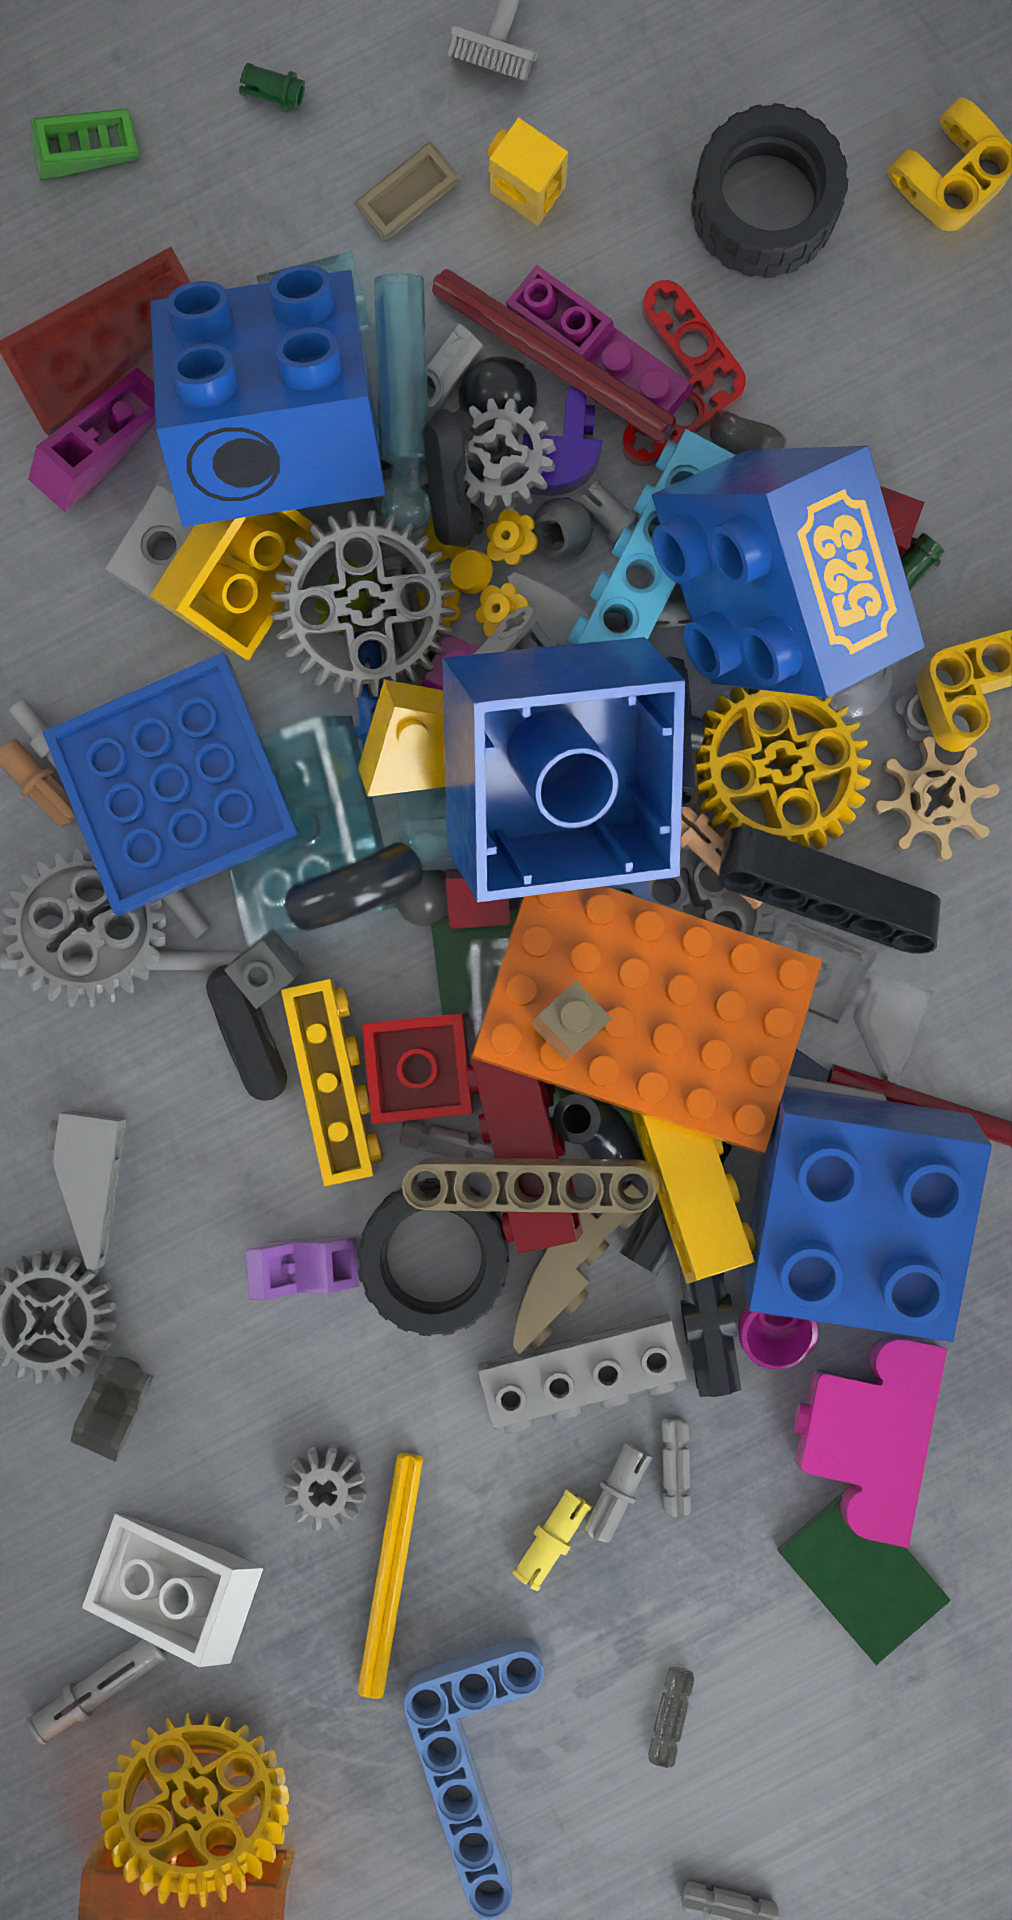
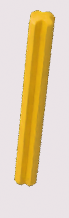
(390, 1575)

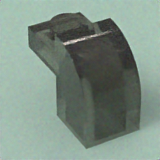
(111, 1406)

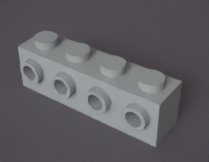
(580, 1373)

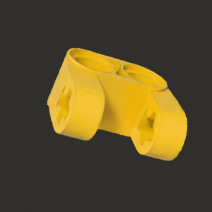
(926, 187)

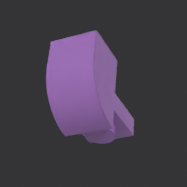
(301, 1267)

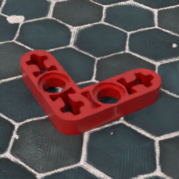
(698, 370)

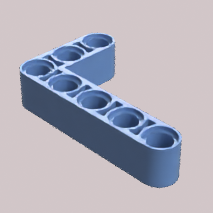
(459, 1767)

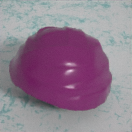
(776, 1339)

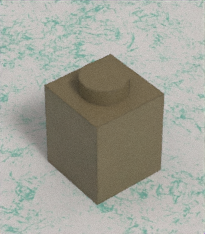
(570, 1020)

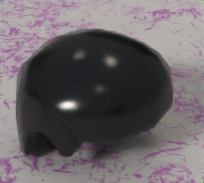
(498, 379)

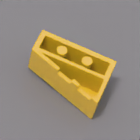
(404, 741)

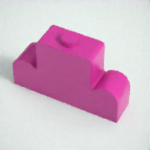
(874, 1435)

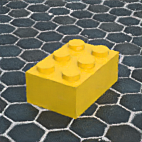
(227, 575)

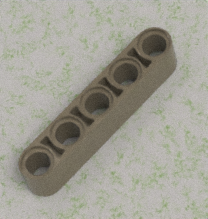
(507, 1195)

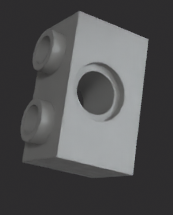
(134, 559)

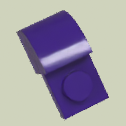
(574, 456)

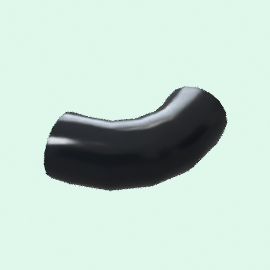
(354, 887)
(596, 1128)

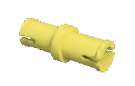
(552, 1539)

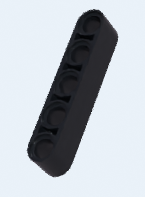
(829, 890)

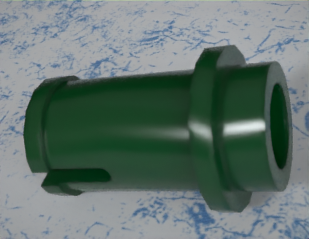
(272, 87)
(920, 557)

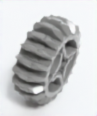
(80, 1286)

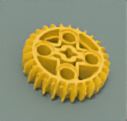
(791, 751)
(193, 1829)

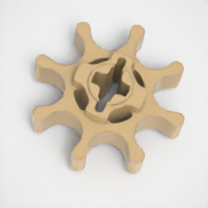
(956, 799)

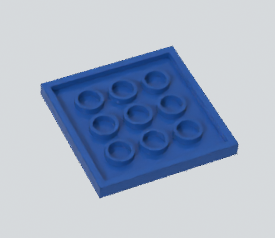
(171, 784)

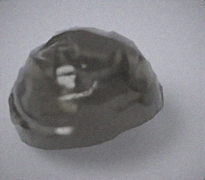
(742, 434)

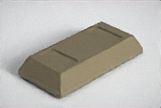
(407, 191)

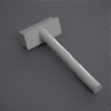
(492, 50)

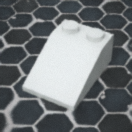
(173, 1590)

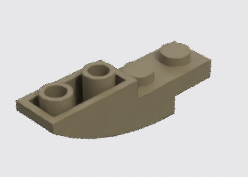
(558, 1281)

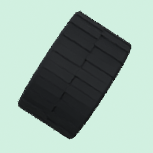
(777, 133)
(419, 1315)

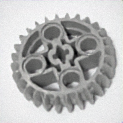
(371, 536)

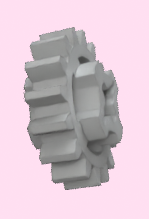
(522, 458)

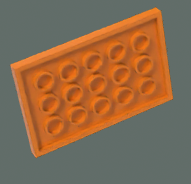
(694, 1007)

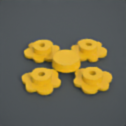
(474, 569)

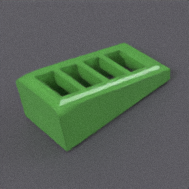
(72, 162)

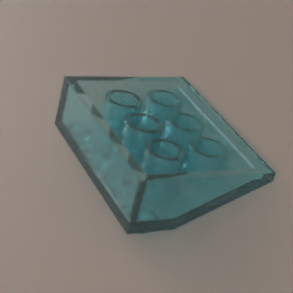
(333, 814)

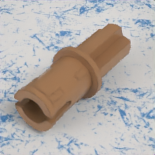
(36, 782)

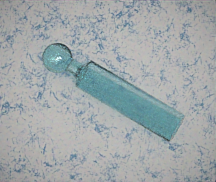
(402, 393)

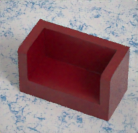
(466, 911)

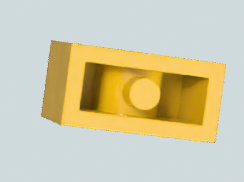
(527, 170)

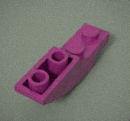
(593, 335)

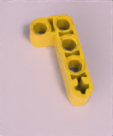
(969, 685)

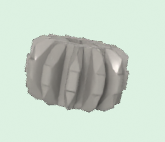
(327, 1505)

